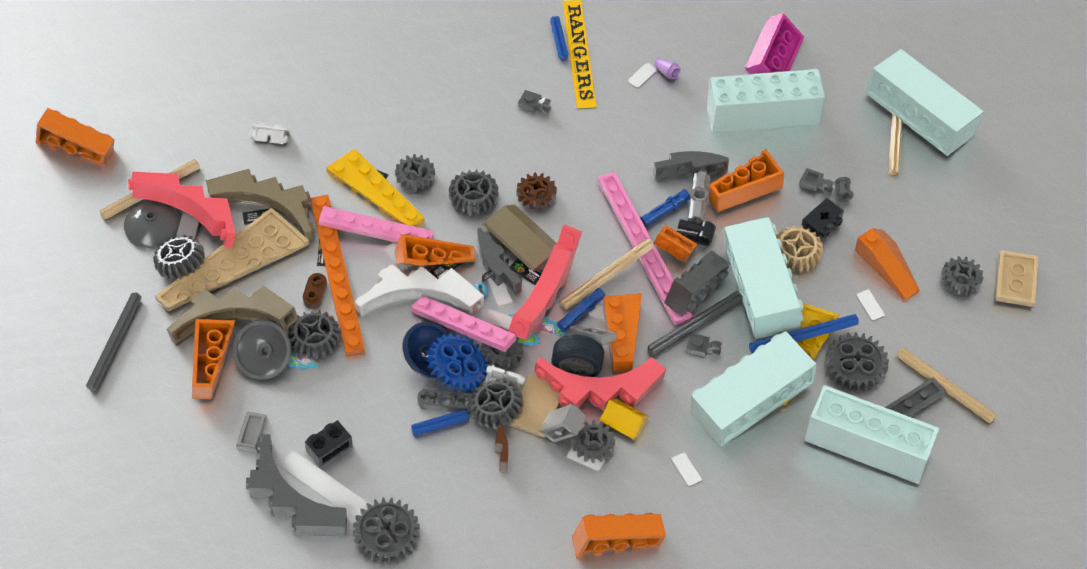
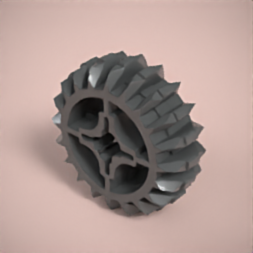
(473, 198)
(179, 257)
(316, 340)
(496, 403)

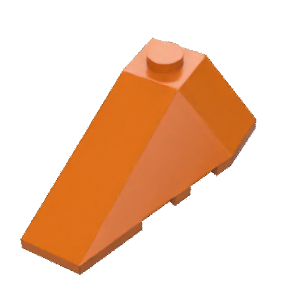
(426, 251)
(887, 260)

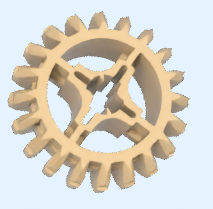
(809, 248)

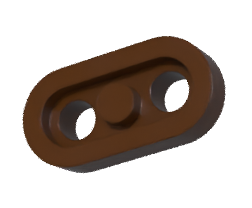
(314, 289)

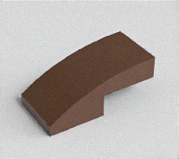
(501, 446)

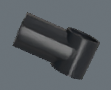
(701, 233)

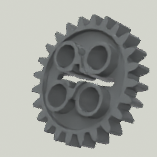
(856, 361)
(370, 539)

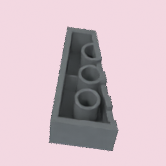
(696, 283)

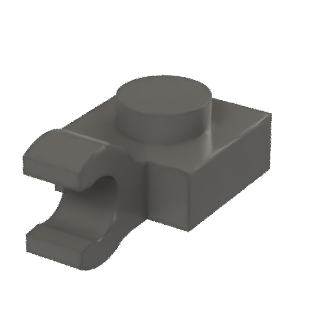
(532, 101)
(814, 180)
(700, 345)

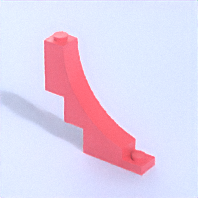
(166, 188)
(555, 275)

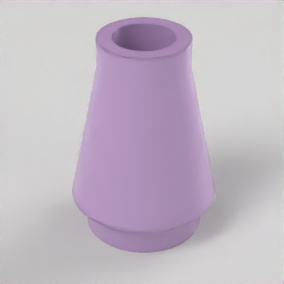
(668, 68)

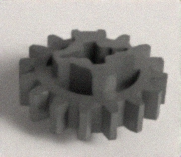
(415, 172)
(962, 275)
(511, 356)
(593, 442)

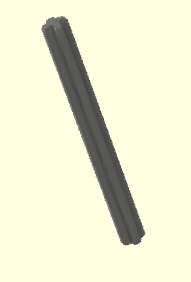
(694, 323)
(113, 341)

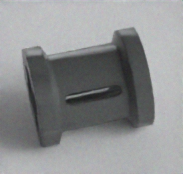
(843, 189)

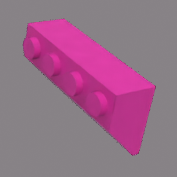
(775, 46)

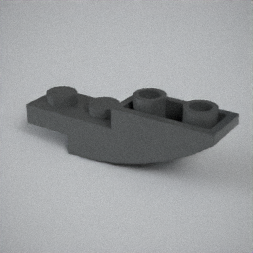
(690, 162)
(493, 258)

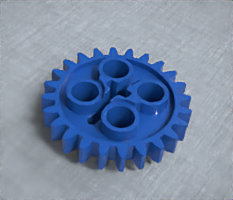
(457, 362)

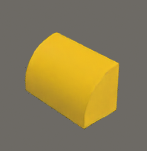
(624, 418)

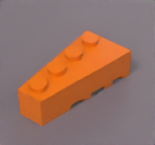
(73, 137)
(747, 182)
(622, 317)
(617, 533)

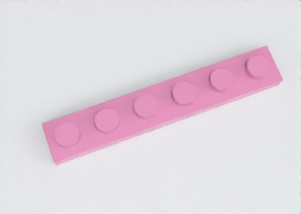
(369, 225)
(463, 323)

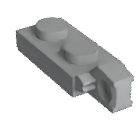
(600, 335)

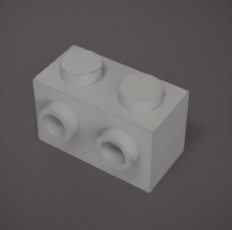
(563, 423)

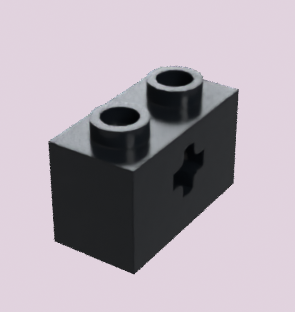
(823, 218)

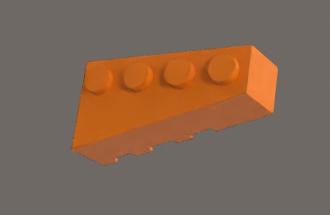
(210, 352)

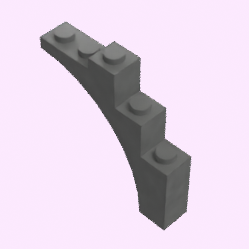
(307, 515)

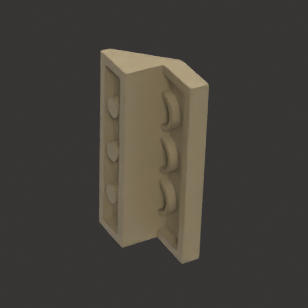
(521, 236)

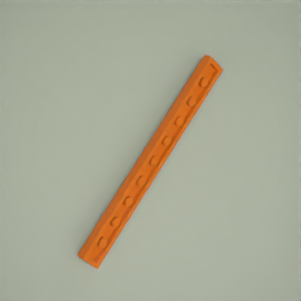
(338, 281)

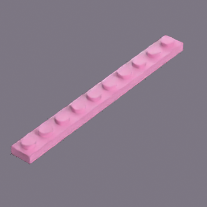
(637, 234)

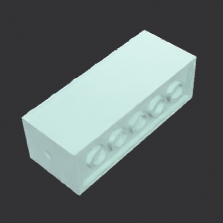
(765, 100)
(924, 102)
(763, 278)
(752, 388)
(871, 434)

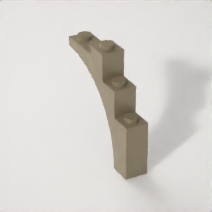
(244, 188)
(234, 305)

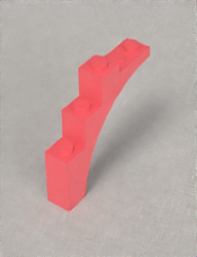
(576, 389)

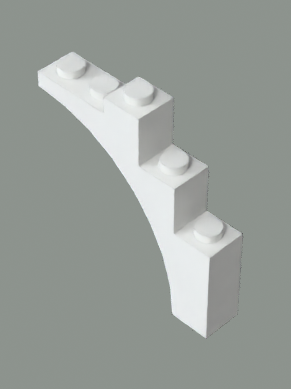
(395, 286)

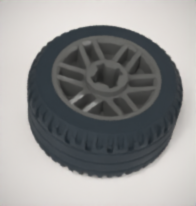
(578, 355)

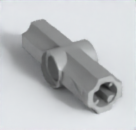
(699, 197)

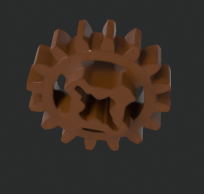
(536, 191)

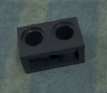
(331, 446)

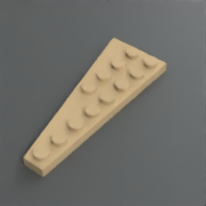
(254, 247)

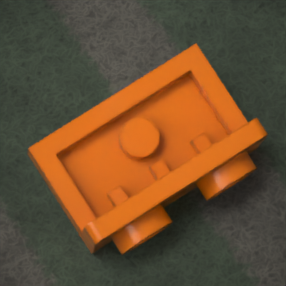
(675, 243)

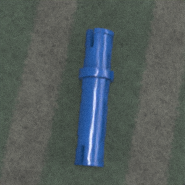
(670, 204)
(587, 304)

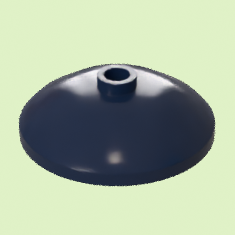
(417, 341)

